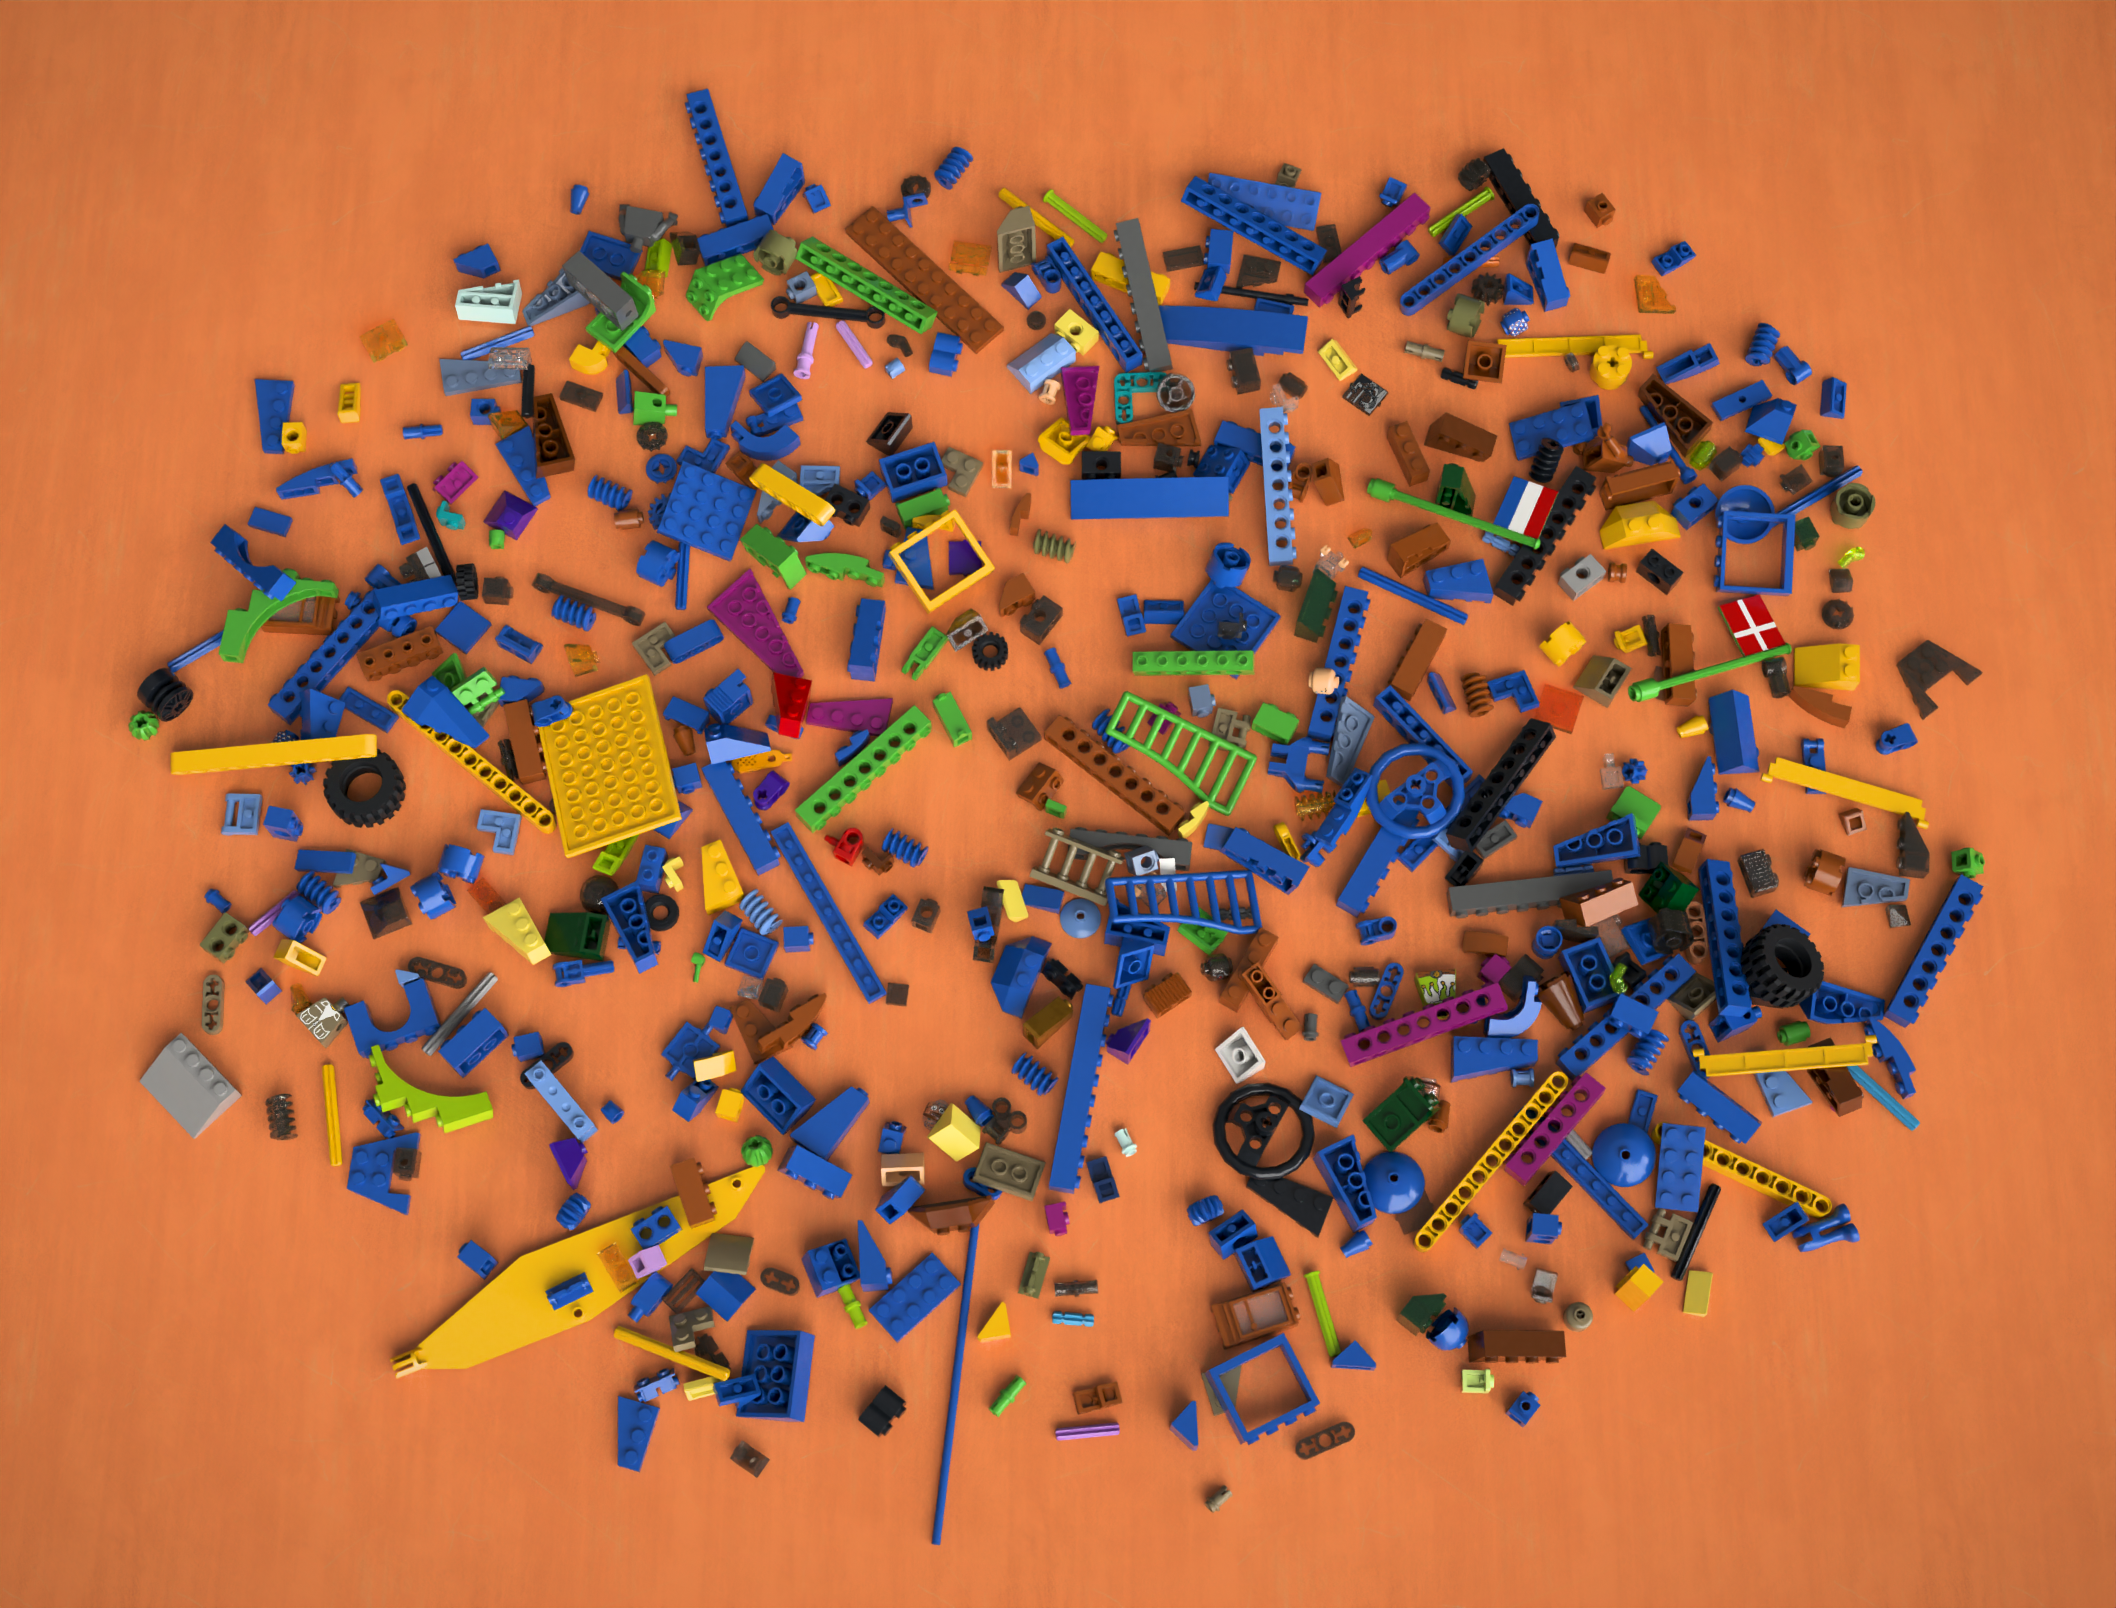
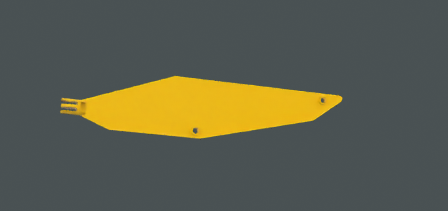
(516, 1307)

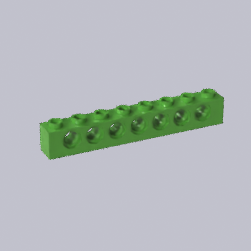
(866, 285)
(881, 745)

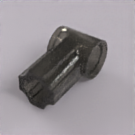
(1776, 671)

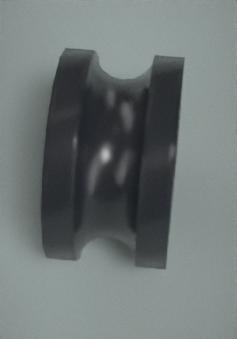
(1193, 458)

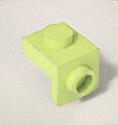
(1477, 1381)

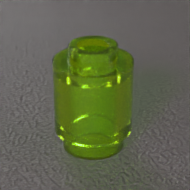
(1703, 455)

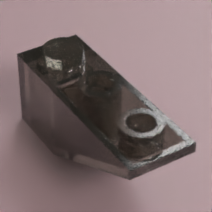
(1913, 851)

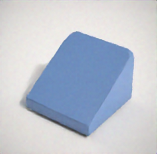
(406, 977)

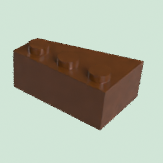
(1460, 438)
(1837, 1085)

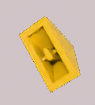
(997, 1326)

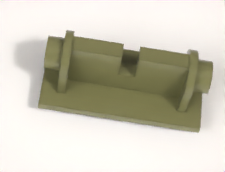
(1034, 1274)

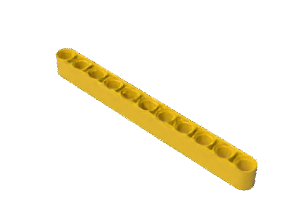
(273, 754)
(478, 768)
(1495, 1152)

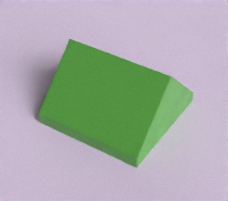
(450, 672)

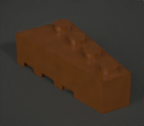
(1683, 421)
(551, 442)
(1516, 1346)

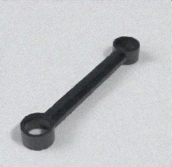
(827, 312)

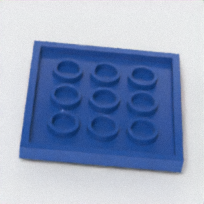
(706, 511)
(1200, 624)

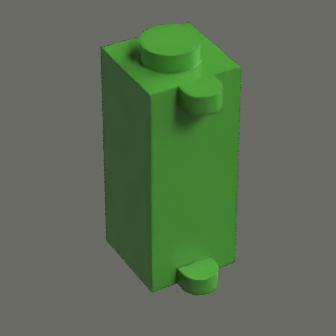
(928, 504)
(952, 719)

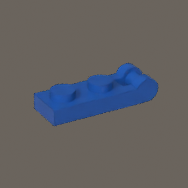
(788, 416)
(1813, 760)

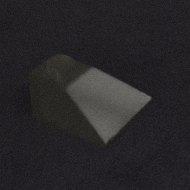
(386, 913)

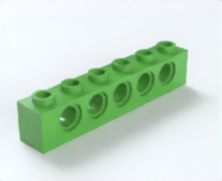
(1193, 663)

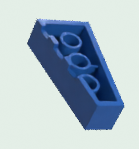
(1607, 843)
(1264, 860)

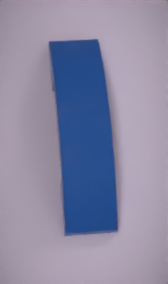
(400, 509)

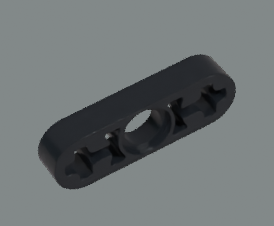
(562, 1061)

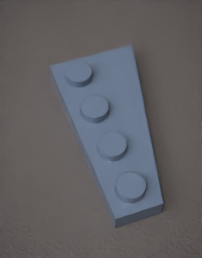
(474, 375)
(1349, 735)

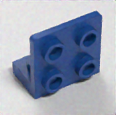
(1223, 462)

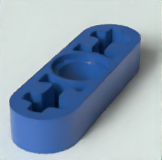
(1397, 979)
(1685, 1037)

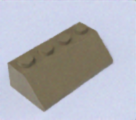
(1016, 240)

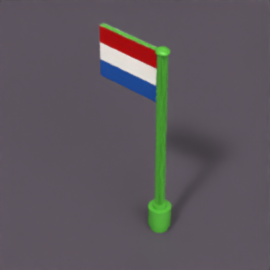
(1518, 519)

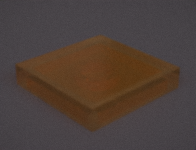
(1559, 708)

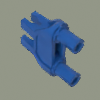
(1296, 762)

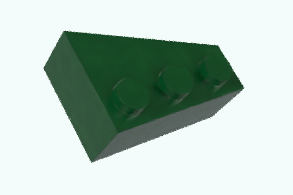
(1455, 490)

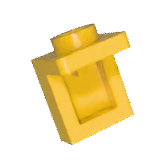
(1102, 439)
(1630, 639)

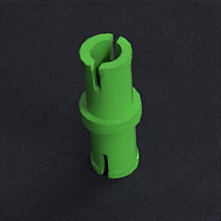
(1007, 1396)

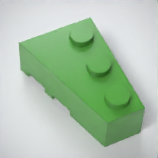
(775, 554)

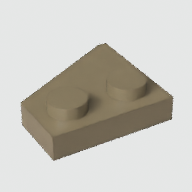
(365, 870)

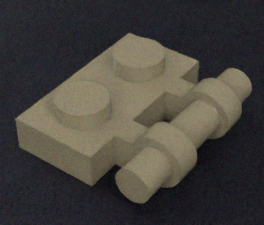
(1225, 724)
(1673, 1238)

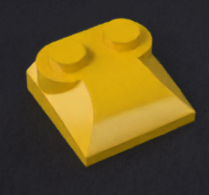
(1059, 444)

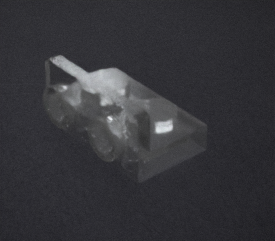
(509, 358)
(1611, 936)

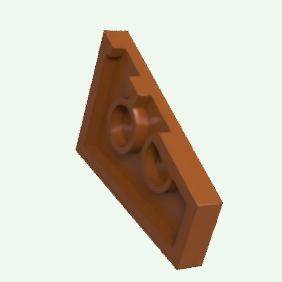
(752, 1026)

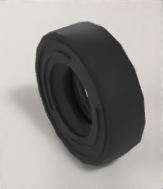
(670, 920)

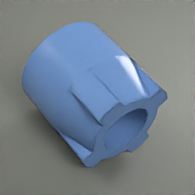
(894, 368)

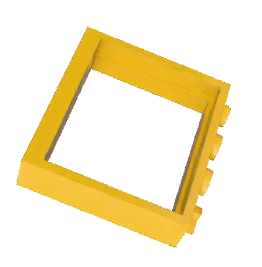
(914, 537)

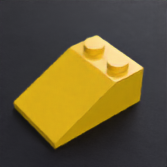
(1827, 666)

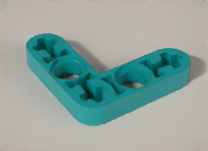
(1127, 390)

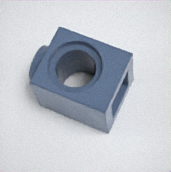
(802, 280)
(1134, 858)

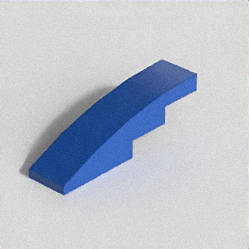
(311, 481)

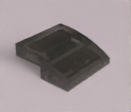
(1573, 933)

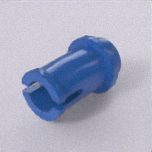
(789, 615)
(217, 900)

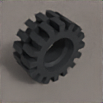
(467, 581)
(993, 662)

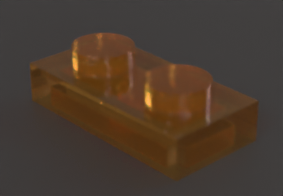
(486, 896)

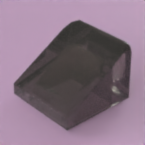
(1840, 580)

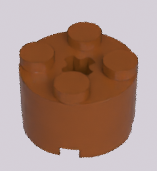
(1824, 872)

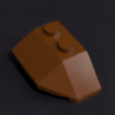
(953, 1215)

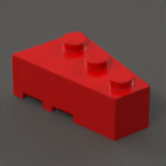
(790, 702)

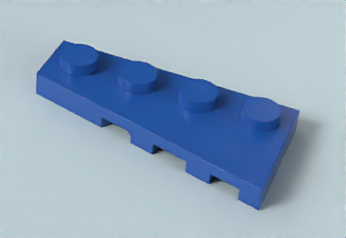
(519, 455)

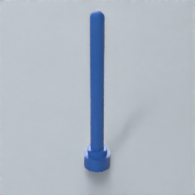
(1687, 474)

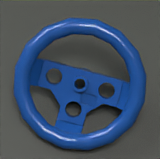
(1437, 816)

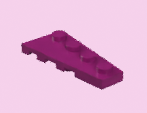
(1079, 395)
(852, 715)

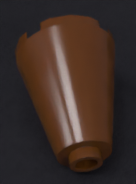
(1562, 1000)

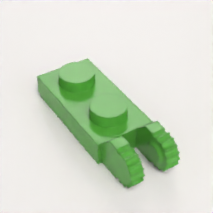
(925, 652)

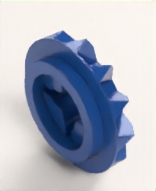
(667, 462)

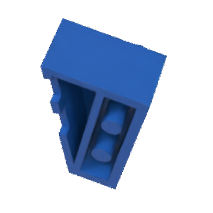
(780, 188)
(1459, 581)

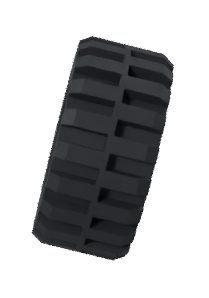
(374, 809)
(1796, 954)

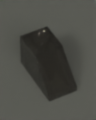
(966, 629)

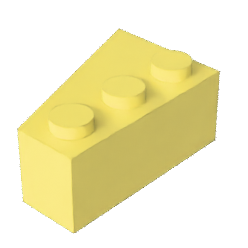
(518, 929)

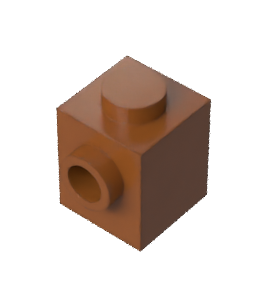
(1599, 210)

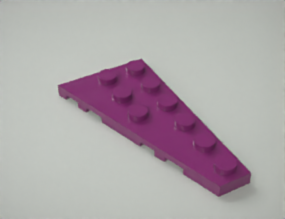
(751, 619)

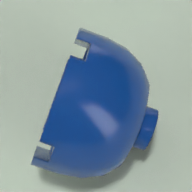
(1449, 1330)

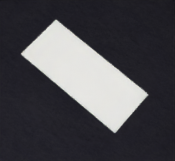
(1167, 866)

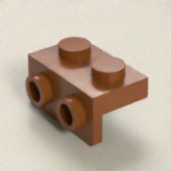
(1040, 786)

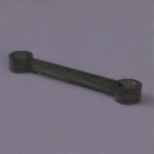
(630, 614)

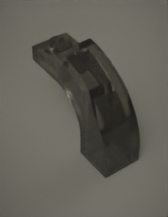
(993, 899)

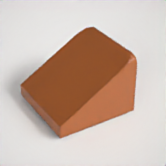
(1853, 821)

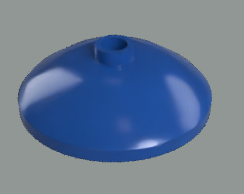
(1745, 499)
(1608, 1155)
(1394, 1196)

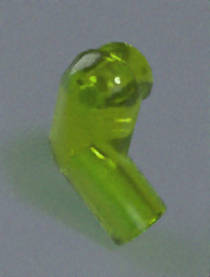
(1852, 555)
(1616, 979)

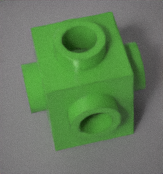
(1802, 445)
(1967, 862)

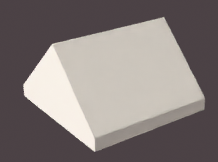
(1240, 1056)

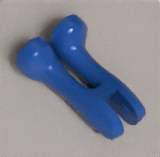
(1839, 1217)

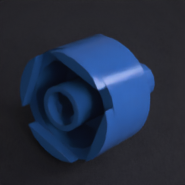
(658, 563)
(1228, 565)
(460, 862)
(433, 895)
(297, 918)

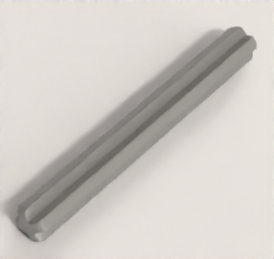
(459, 1014)

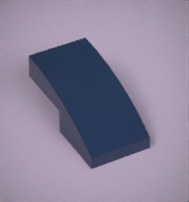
(1102, 1179)

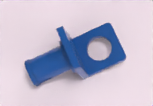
(905, 212)

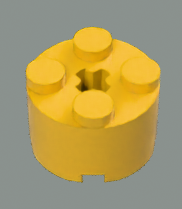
(1610, 366)
(1563, 643)

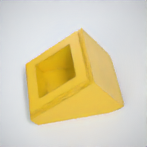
(1770, 447)

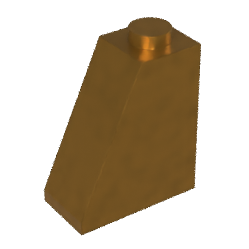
(1047, 1021)

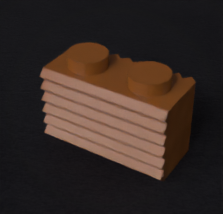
(1167, 994)

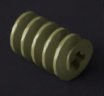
(1053, 546)

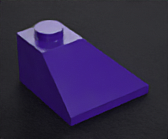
(510, 515)
(1128, 1040)
(571, 1159)

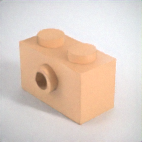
(900, 1166)

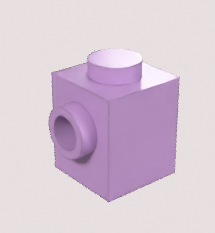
(647, 1261)

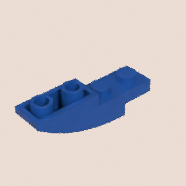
(1347, 806)
(1891, 1050)

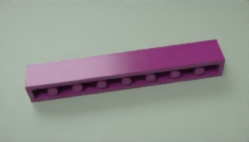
(1367, 250)

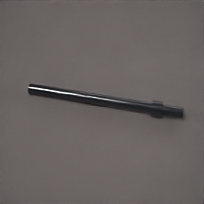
(1287, 299)

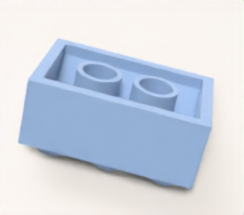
(1042, 361)

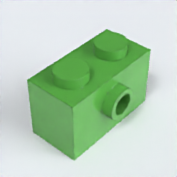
(1275, 723)

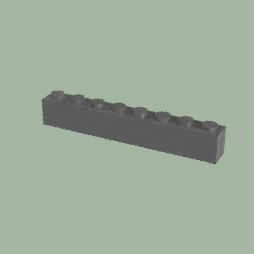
(1144, 296)
(1520, 894)

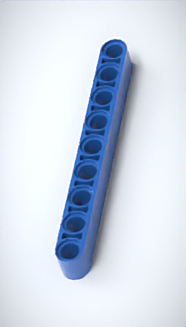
(1473, 251)

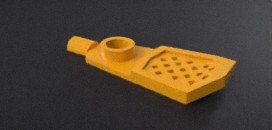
(761, 761)

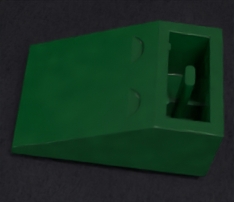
(578, 935)

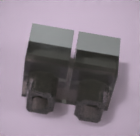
(421, 565)

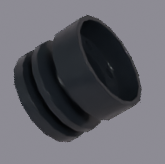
(165, 694)

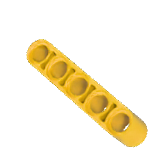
(792, 494)

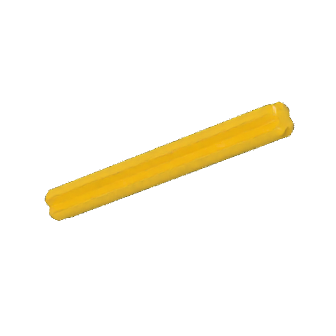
(1039, 220)
(332, 1118)

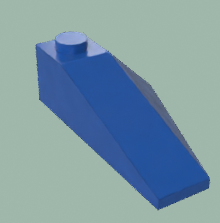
(1841, 1005)

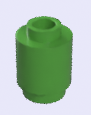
(1793, 1033)

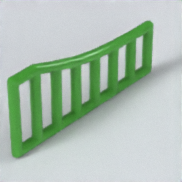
(1179, 770)

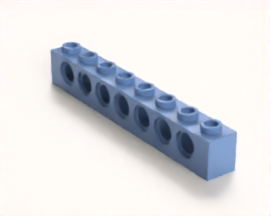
(1268, 418)

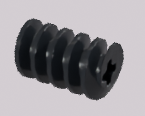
(1546, 460)

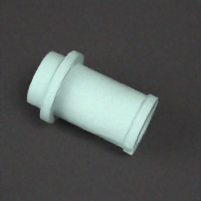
(1125, 1142)

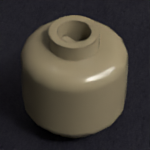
(1576, 1323)

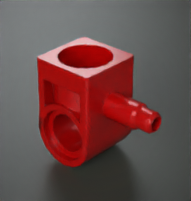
(843, 849)

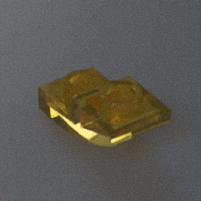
(617, 1267)

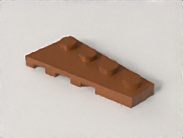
(1168, 429)

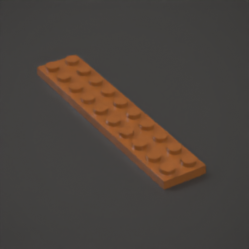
(924, 279)

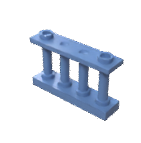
(561, 1102)

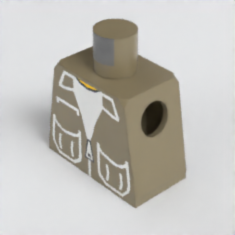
(324, 1019)

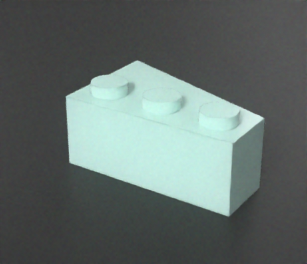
(490, 304)

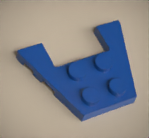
(373, 1170)

